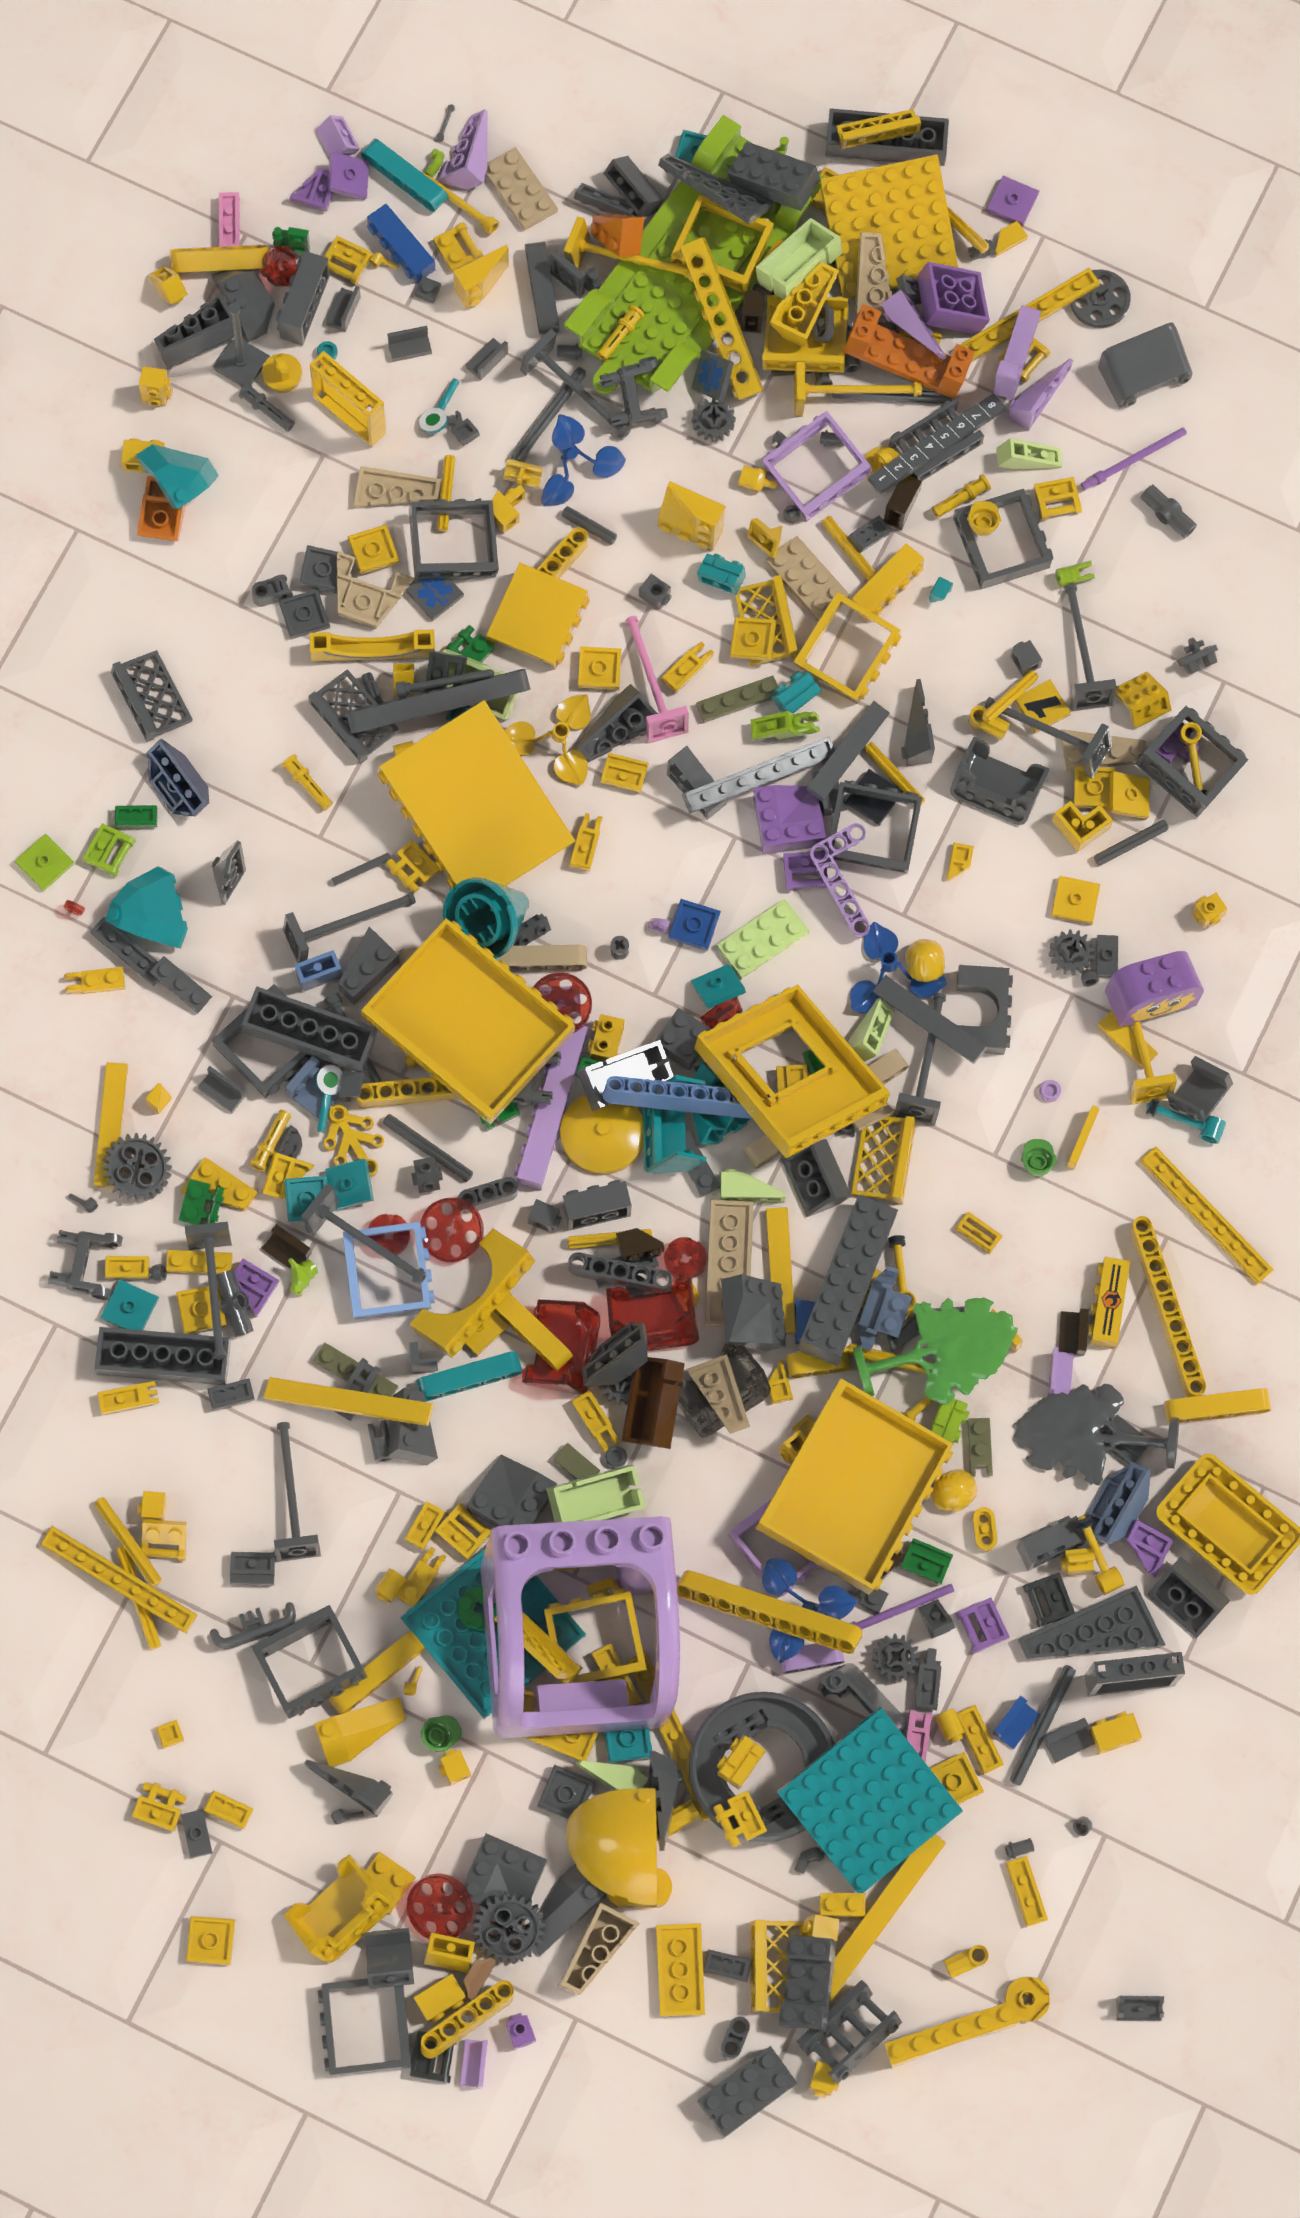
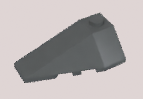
(361, 1789)

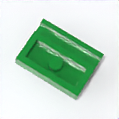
(927, 1561)

